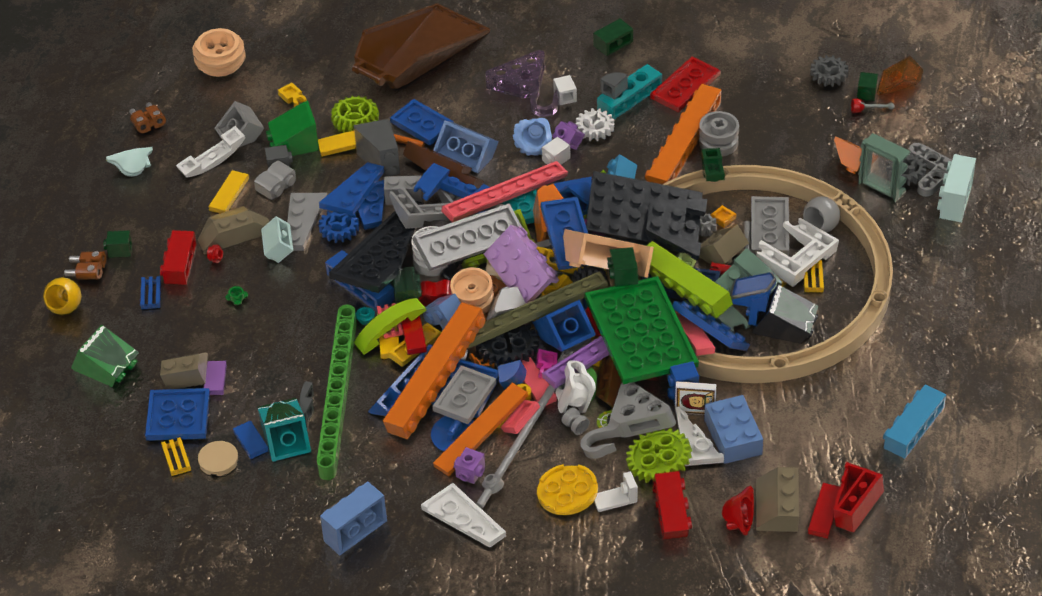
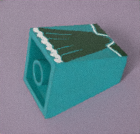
(284, 429)

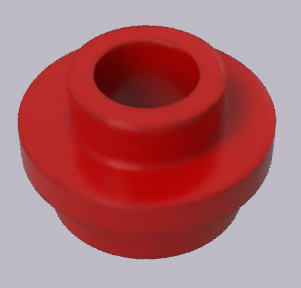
(215, 253)

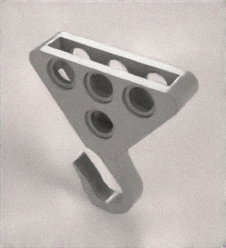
(625, 413)

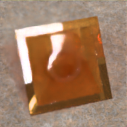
(900, 76)

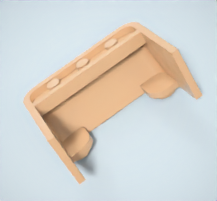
(594, 250)

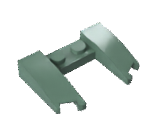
(744, 265)

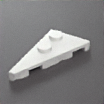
(702, 448)

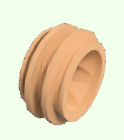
(219, 52)

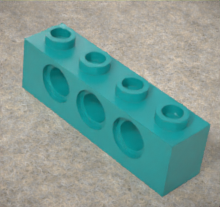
(639, 87)

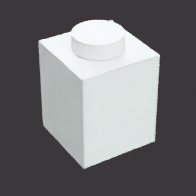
(565, 89)
(556, 151)

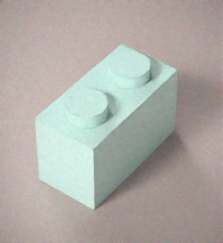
(277, 239)

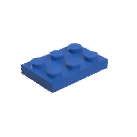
(419, 121)

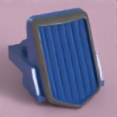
(753, 293)

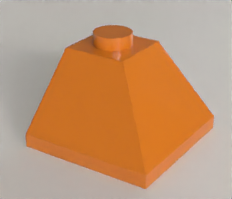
(848, 154)

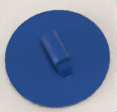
(447, 431)

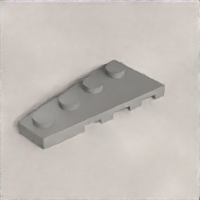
(303, 217)

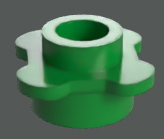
(236, 295)

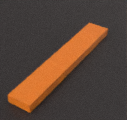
(481, 427)

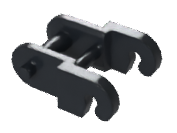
(445, 273)

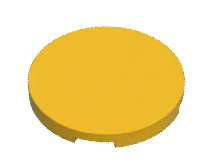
(567, 489)

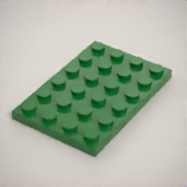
(640, 329)

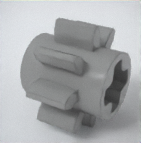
(707, 225)

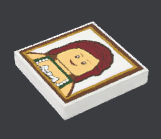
(693, 396)

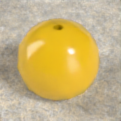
(62, 296)

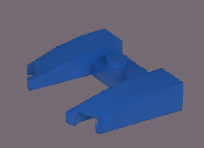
(437, 178)

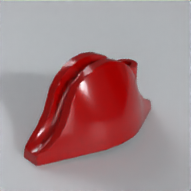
(739, 511)

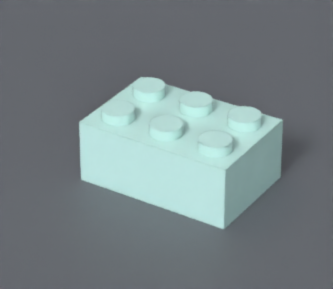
(957, 187)

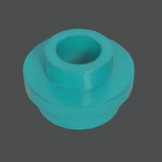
(365, 315)

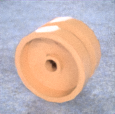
(473, 288)

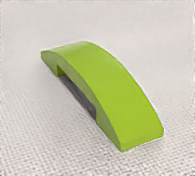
(386, 321)

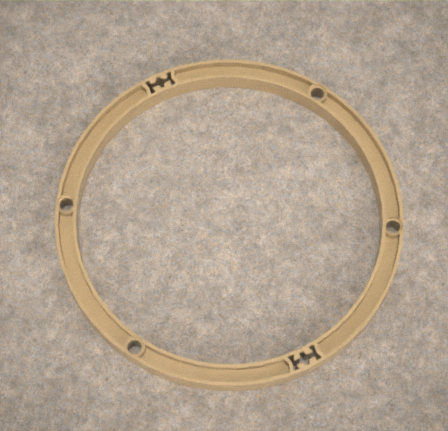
(848, 340)

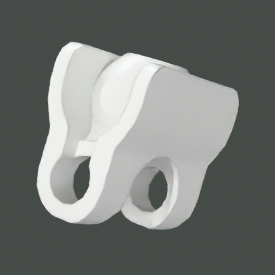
(577, 389)

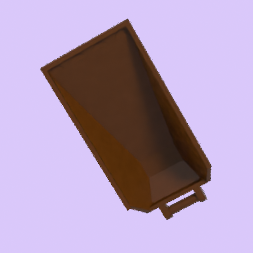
(414, 44)

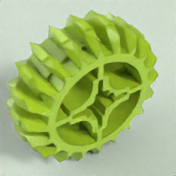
(353, 112)

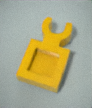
(291, 93)

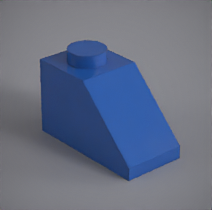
(579, 190)

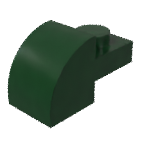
(712, 164)

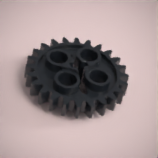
(520, 340)

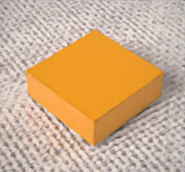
(723, 216)

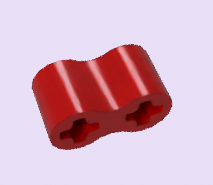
(434, 290)

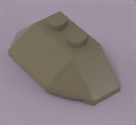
(231, 228)

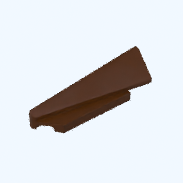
(426, 157)
(608, 382)

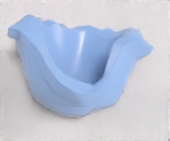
(532, 135)

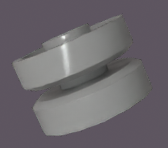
(719, 131)

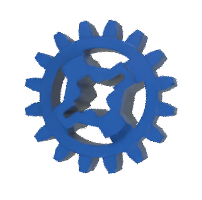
(338, 226)

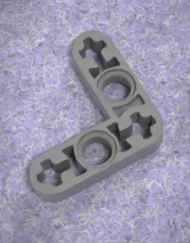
(937, 167)

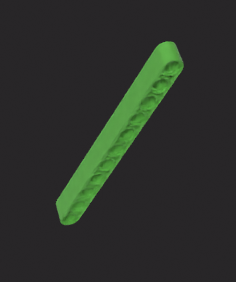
(336, 393)

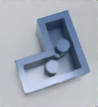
(441, 310)

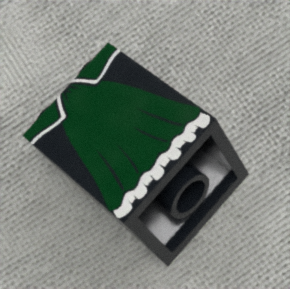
(787, 317)

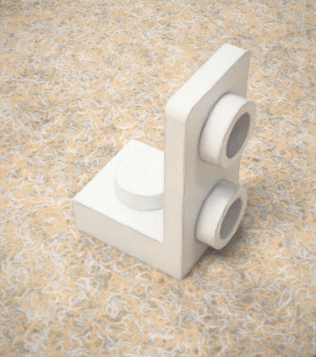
(619, 496)

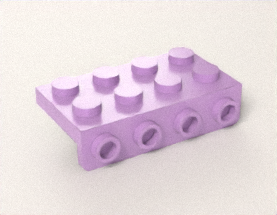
(520, 263)

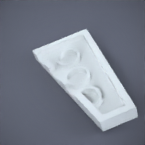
(463, 514)

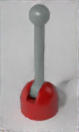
(858, 105)

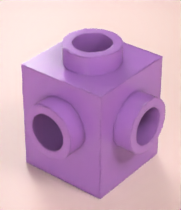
(569, 133)
(470, 465)

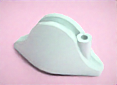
(131, 161)

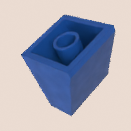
(565, 326)

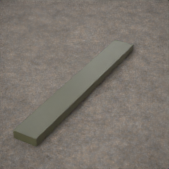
(539, 307)

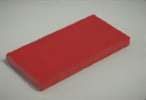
(681, 85)

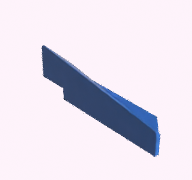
(388, 399)

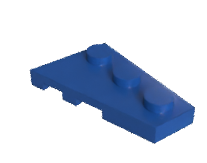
(372, 207)

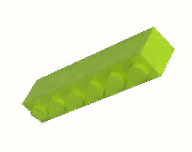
(689, 282)

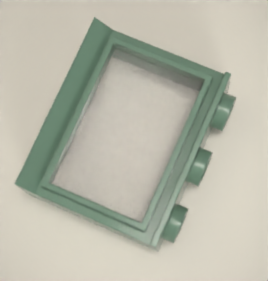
(883, 166)

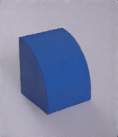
(511, 372)

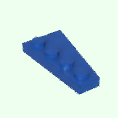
(353, 191)

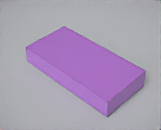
(216, 377)

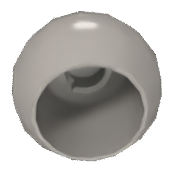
(822, 213)

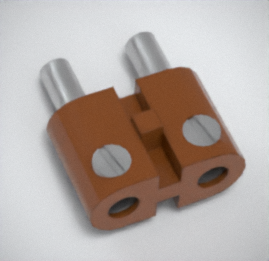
(147, 119)
(89, 266)

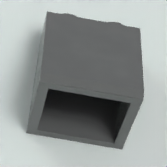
(378, 145)

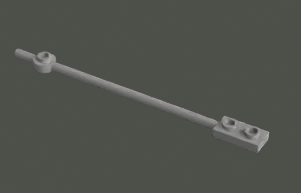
(493, 482)

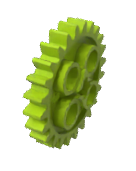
(658, 453)

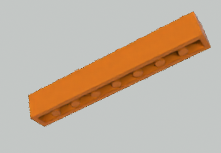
(684, 136)
(434, 370)

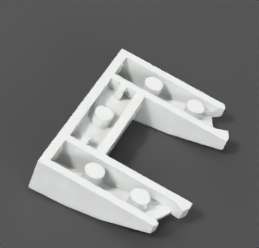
(792, 269)

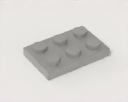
(464, 394)

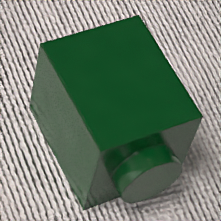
(867, 86)
(118, 243)

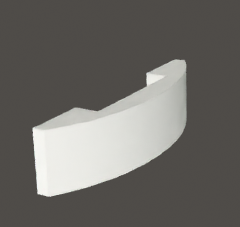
(214, 156)

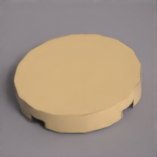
(218, 458)

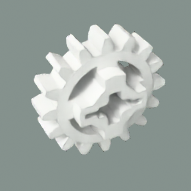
(595, 124)

